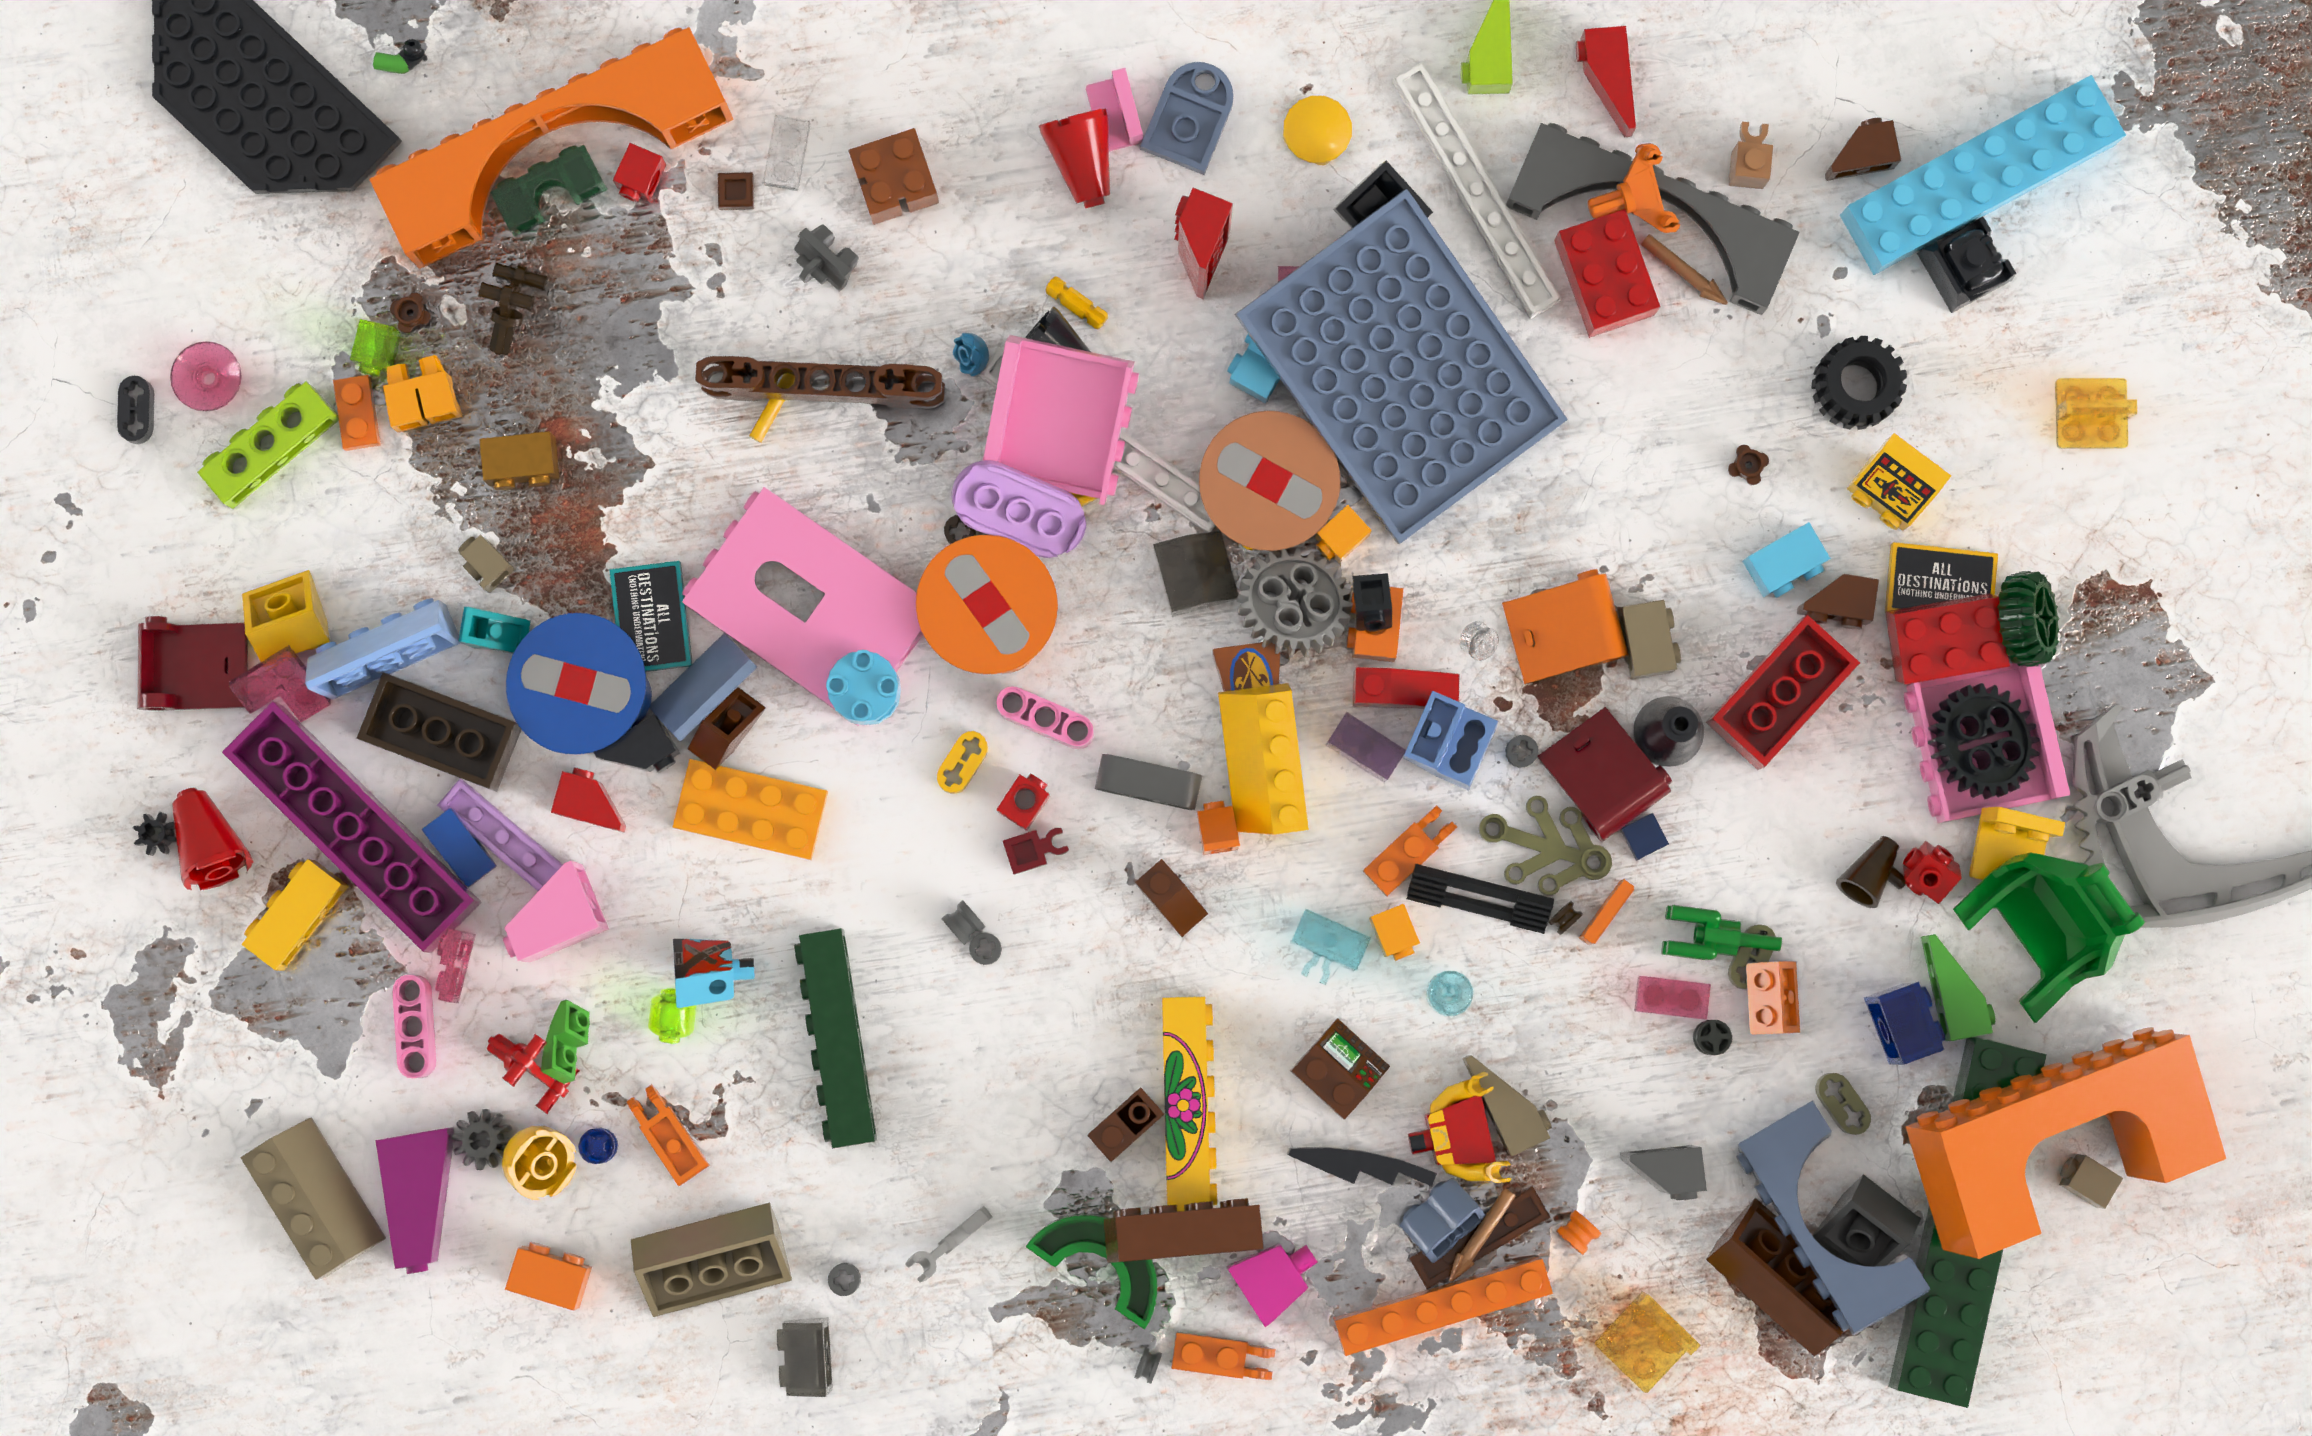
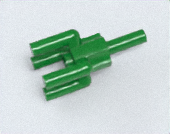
(1713, 935)

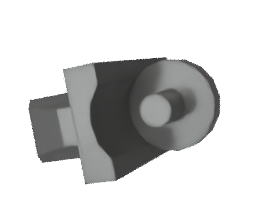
(820, 261)

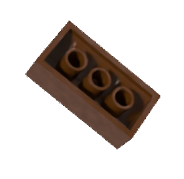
(1766, 1270)

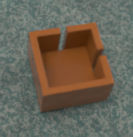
(893, 171)

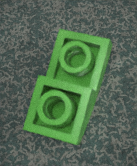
(566, 1033)

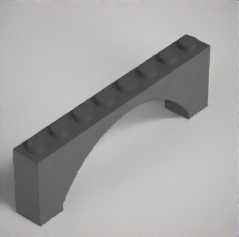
(1748, 243)

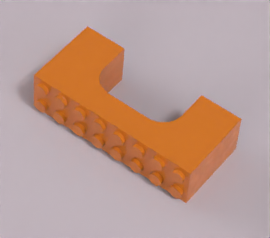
(1979, 1148)

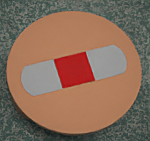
(1269, 480)

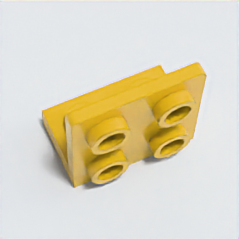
(2007, 834)

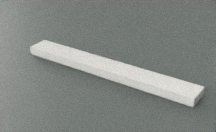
(1476, 190)
(1143, 468)

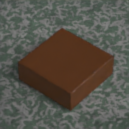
(736, 191)

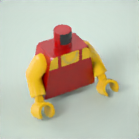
(1460, 1133)

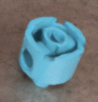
(863, 688)

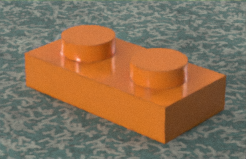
(356, 412)

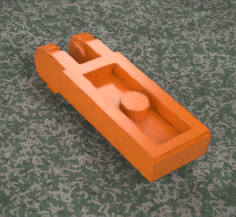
(1405, 852)
(669, 1138)
(1218, 1356)

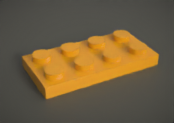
(750, 809)

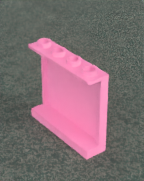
(1061, 415)
(2024, 683)

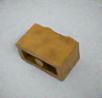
(519, 460)

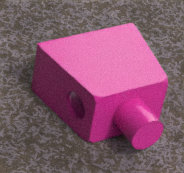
(1272, 1279)

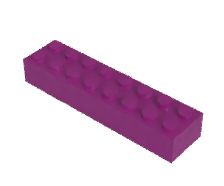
(351, 827)

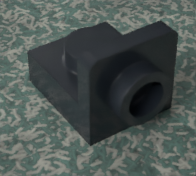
(1372, 602)

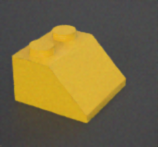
(284, 616)

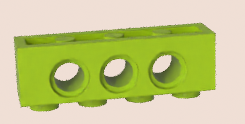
(288, 443)

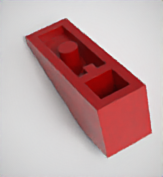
(1608, 71)
(1400, 687)

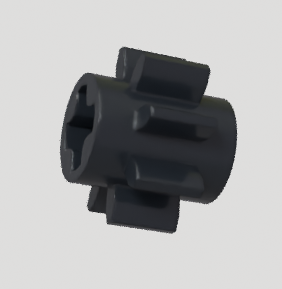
(147, 830)

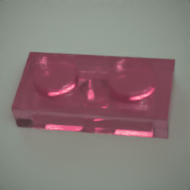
(1672, 997)

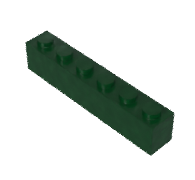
(837, 1038)

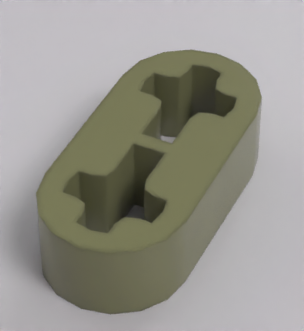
(1744, 954)
(1849, 1098)

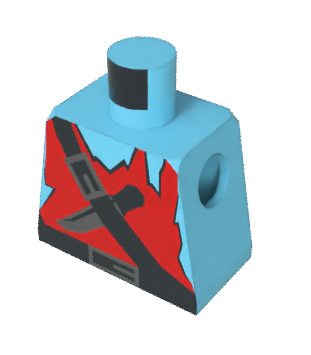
(707, 971)

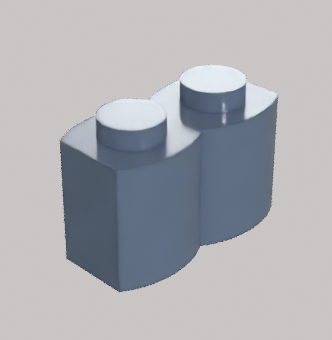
(1441, 1219)

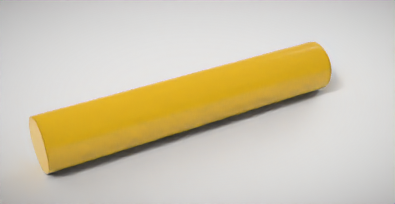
(770, 411)

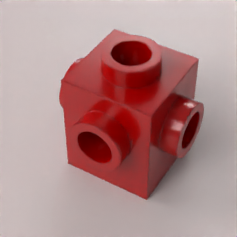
(1931, 871)

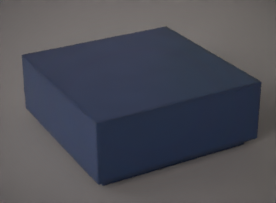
(1644, 836)

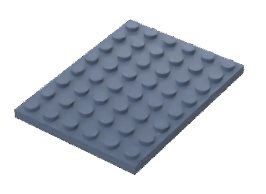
(1401, 366)

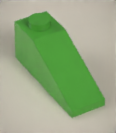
(1958, 1001)

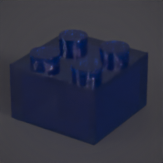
(1905, 1023)

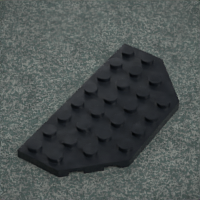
(262, 99)

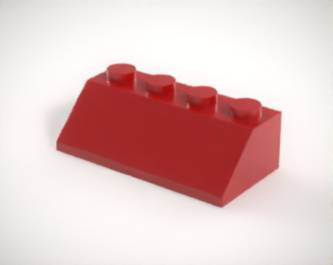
(1202, 236)

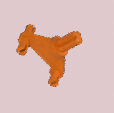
(1638, 193)

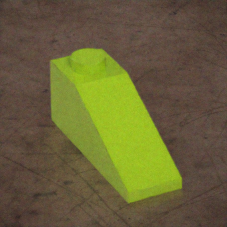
(1490, 57)

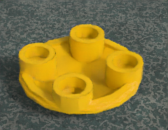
(1317, 129)

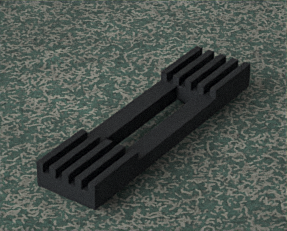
(1430, 886)

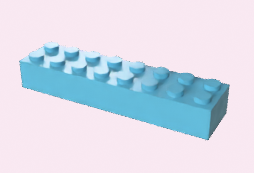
(1982, 174)

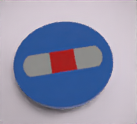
(577, 684)

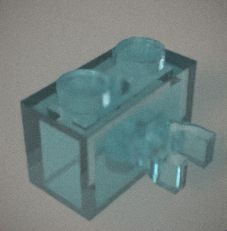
(1329, 940)

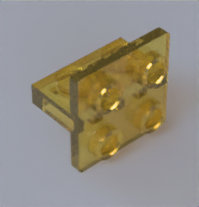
(2092, 413)

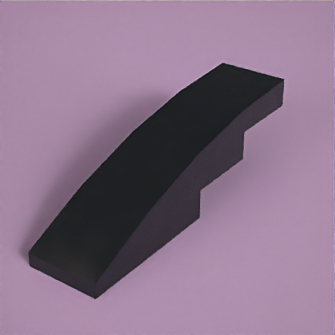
(1348, 1163)

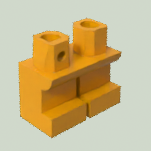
(422, 398)

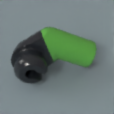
(402, 62)

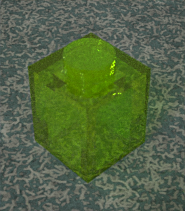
(374, 347)

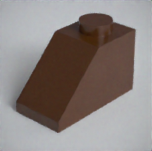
(1867, 151)
(725, 728)
(1171, 897)

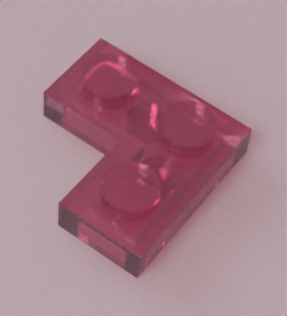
(278, 676)
(455, 953)

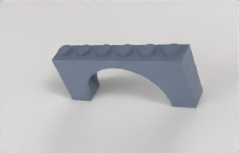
(1857, 1291)

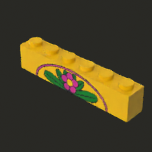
(1187, 1101)

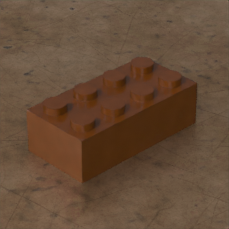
(1183, 1233)

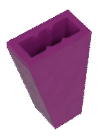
(415, 1193)

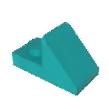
(492, 630)

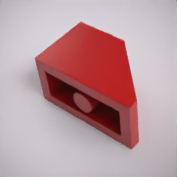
(586, 801)

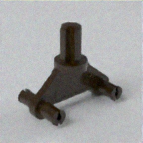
(506, 316)

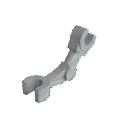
(947, 1244)

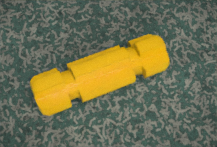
(1076, 302)

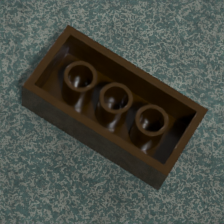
(439, 731)

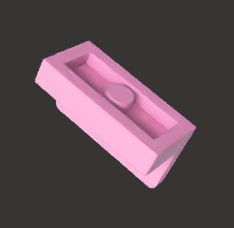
(1117, 98)

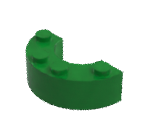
(1087, 1234)

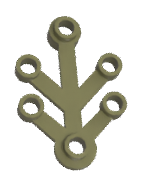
(1551, 848)

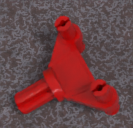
(519, 1059)

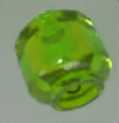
(668, 1020)

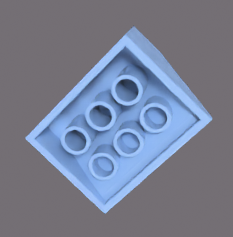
(383, 649)

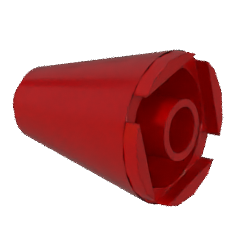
(1081, 154)
(206, 842)

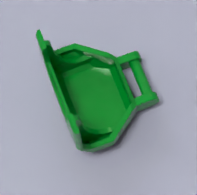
(2061, 914)

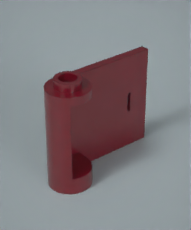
(188, 664)
(1608, 777)

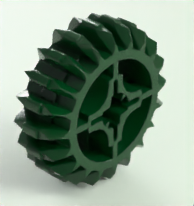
(2028, 618)

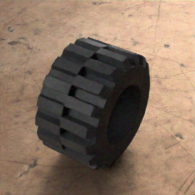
(1883, 368)

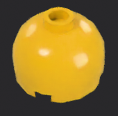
(539, 1162)

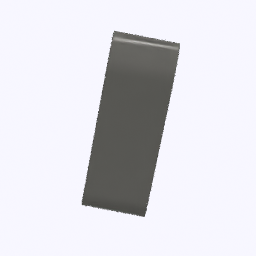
(1148, 782)

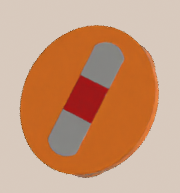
(986, 604)

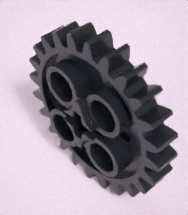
(1973, 710)

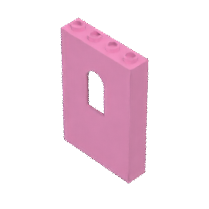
(860, 605)

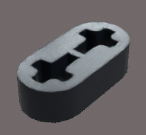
(127, 409)

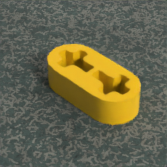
(955, 757)

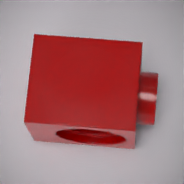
(639, 173)
(1024, 817)

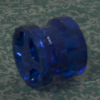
(589, 1145)

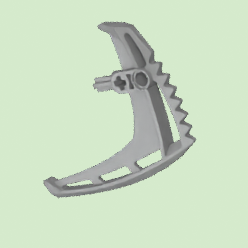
(2147, 855)

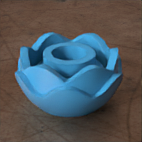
(971, 353)

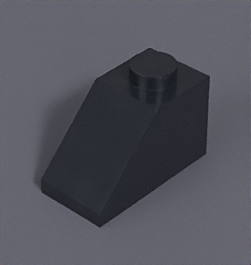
(642, 747)

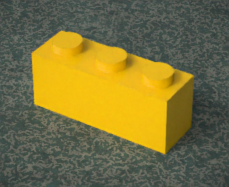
(294, 914)

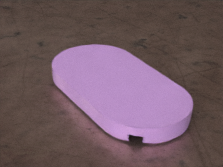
(1018, 507)

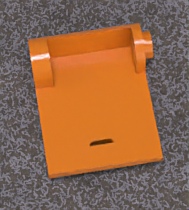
(1570, 627)

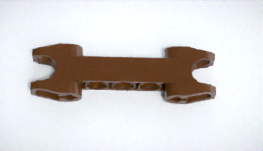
(878, 379)

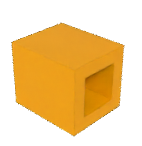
(1342, 535)
(1395, 932)

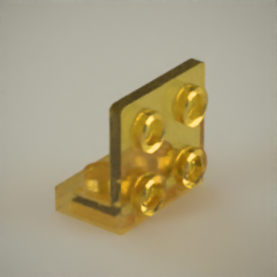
(1645, 1342)

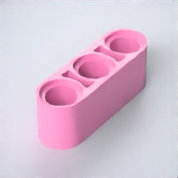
(1032, 705)
(403, 1011)

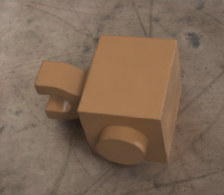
(1751, 159)

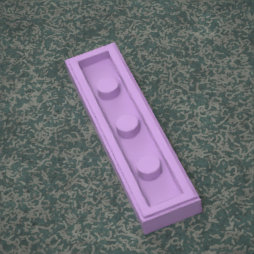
(501, 835)

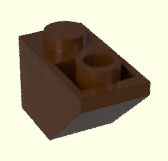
(1844, 600)
(1125, 1124)

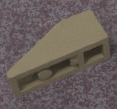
(1511, 1113)

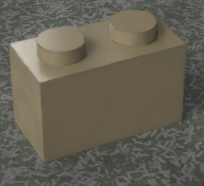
(1649, 639)

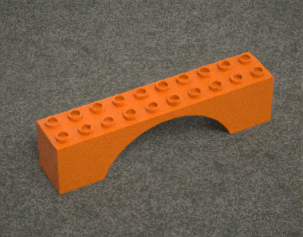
(442, 192)

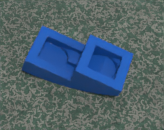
(459, 847)

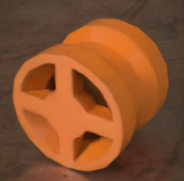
(1578, 1232)

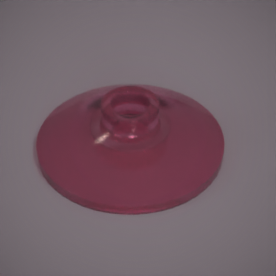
(192, 367)

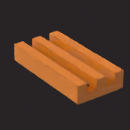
(1607, 912)

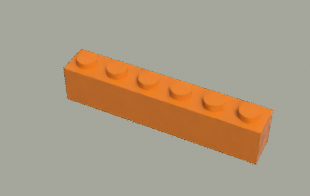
(1442, 1305)

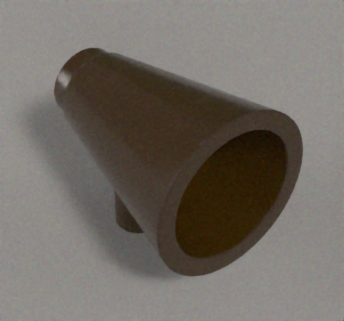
(1870, 872)

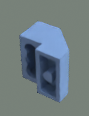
(1450, 740)

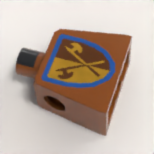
(1247, 666)

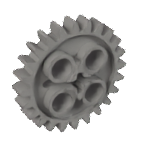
(1321, 592)

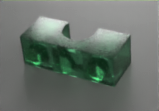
(520, 197)

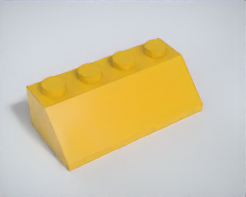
(1263, 759)

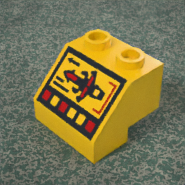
(1898, 483)

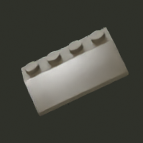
(313, 1198)
(710, 1259)

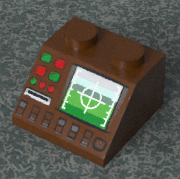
(1340, 1069)

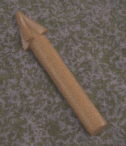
(1707, 288)
(1464, 1260)

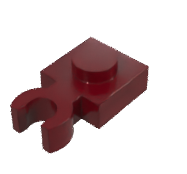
(1028, 851)

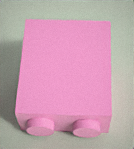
(556, 916)

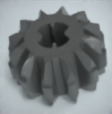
(468, 1138)

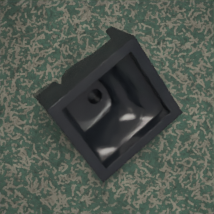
(1373, 193)
(1966, 265)

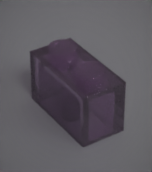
(1365, 747)

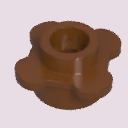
(402, 306)
(1758, 462)

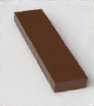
(1522, 1215)

